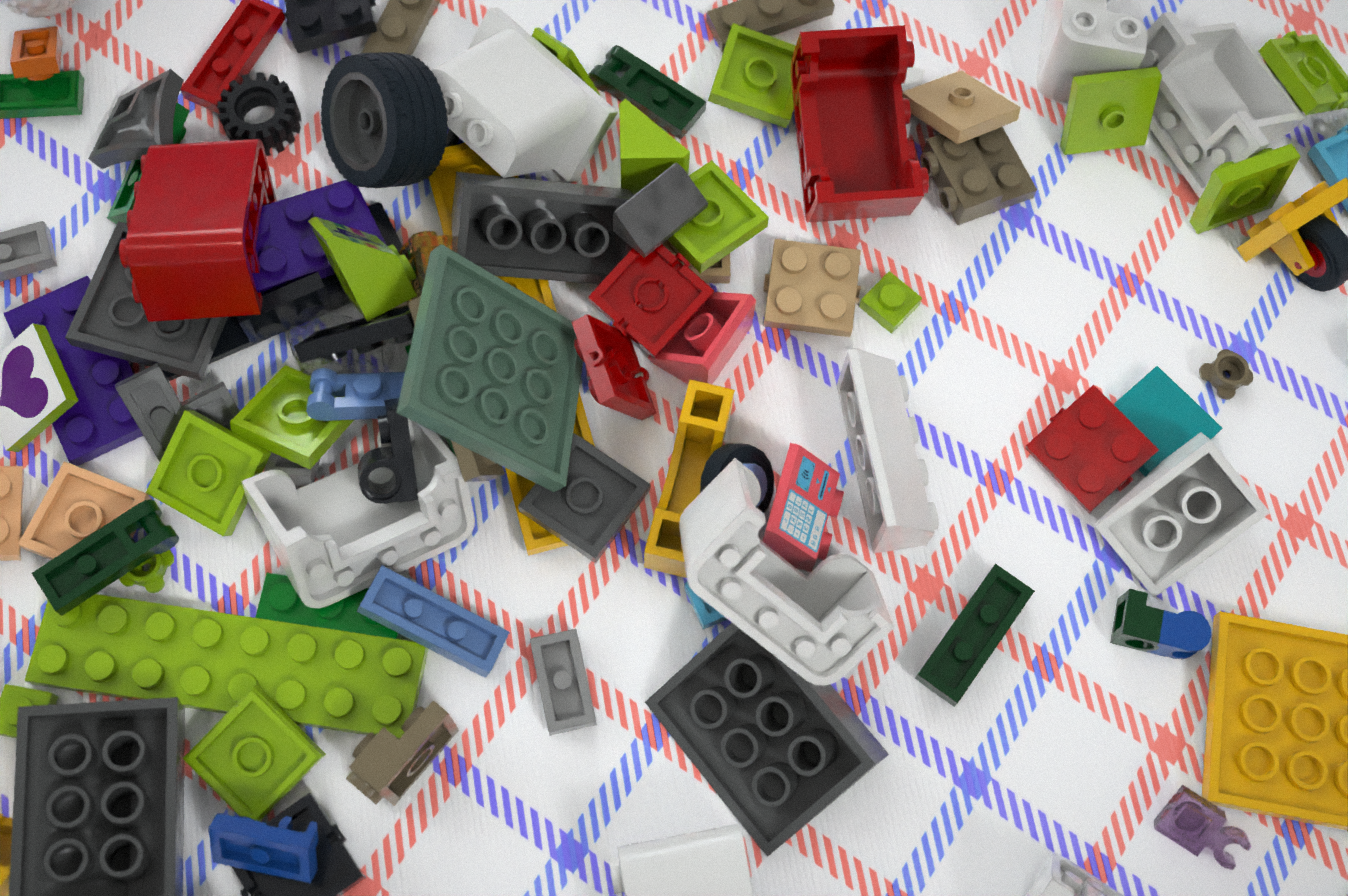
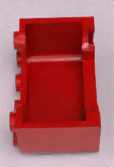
(854, 124)
(197, 229)

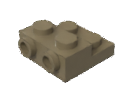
(977, 174)
(391, 765)

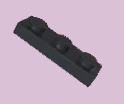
(359, 334)

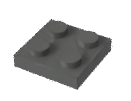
(593, 504)

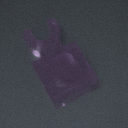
(1199, 824)

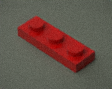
(233, 52)

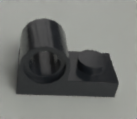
(397, 458)

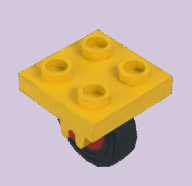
(1306, 237)

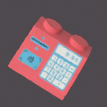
(802, 508)

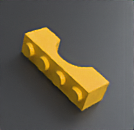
(698, 435)

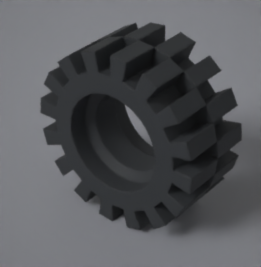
(255, 94)

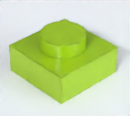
(890, 302)
(15, 697)

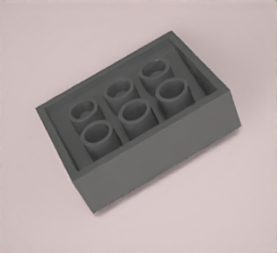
(764, 736)
(99, 799)

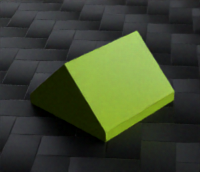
(645, 149)

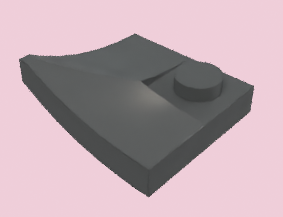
(139, 120)

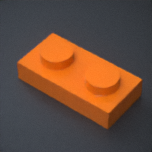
(36, 53)

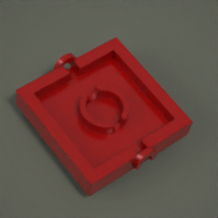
(651, 297)
(613, 368)
(1091, 449)

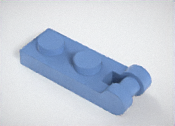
(362, 393)

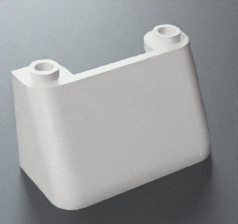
(338, 539)

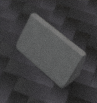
(658, 210)

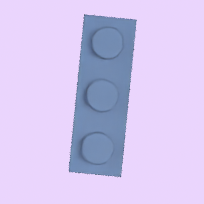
(433, 621)

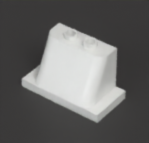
(1213, 97)
(521, 103)

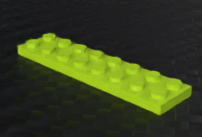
(216, 657)

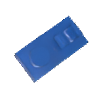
(264, 848)

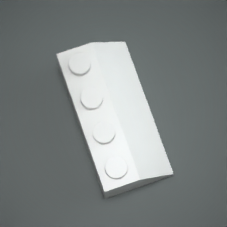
(885, 453)

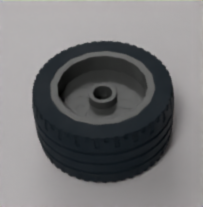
(383, 119)

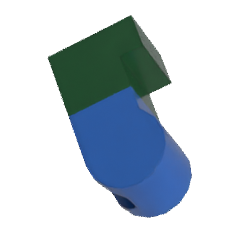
(1156, 629)

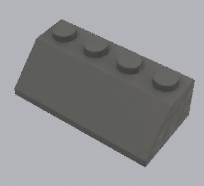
(537, 227)

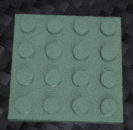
(493, 370)

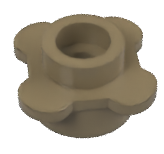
(1234, 365)

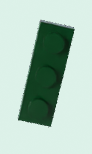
(974, 635)

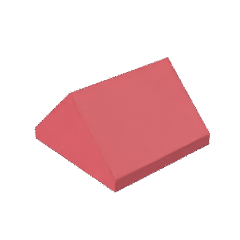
(708, 338)

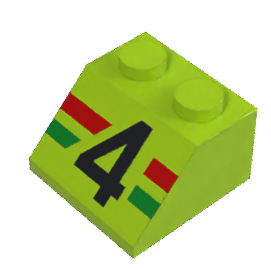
(367, 269)

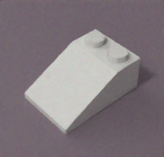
(1180, 514)

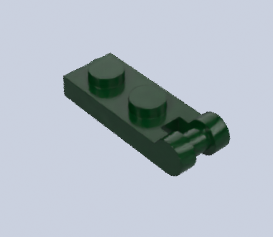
(649, 91)
(104, 557)

